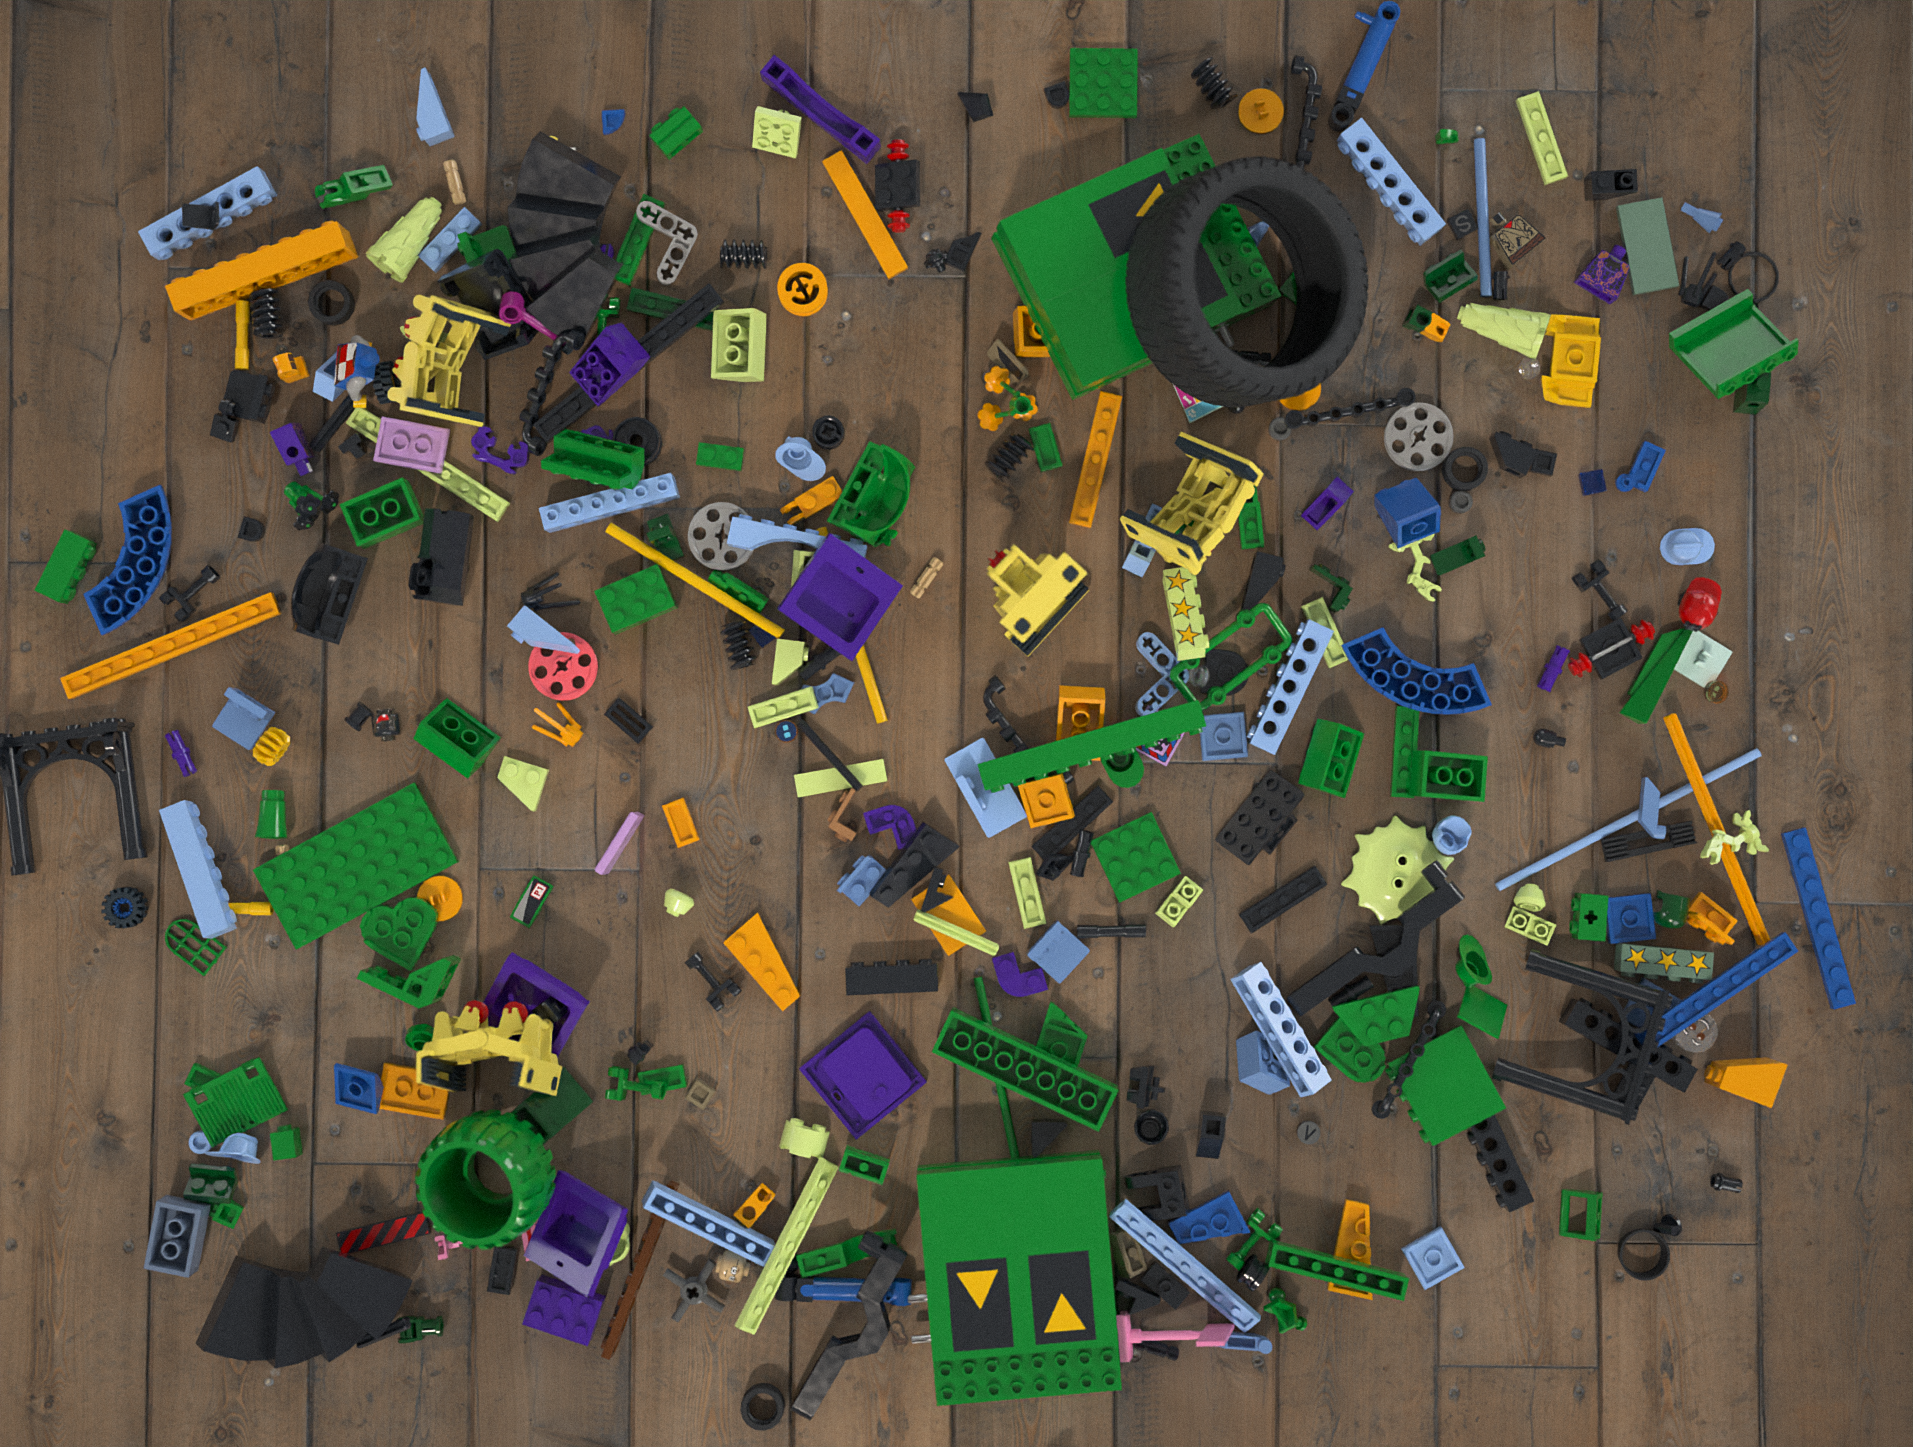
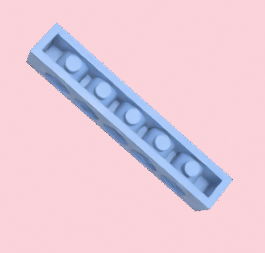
(1389, 169)
(155, 234)
(608, 503)
(1320, 636)
(1300, 1064)

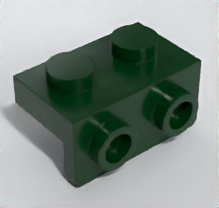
(1449, 276)

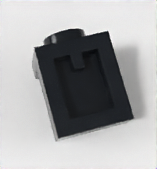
(550, 1009)

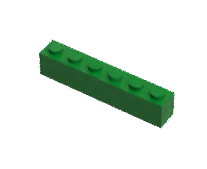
(1337, 1270)

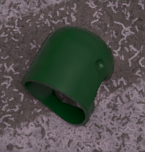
(1673, 911)

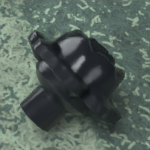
(936, 259)

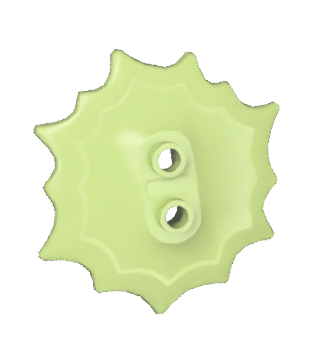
(1378, 868)

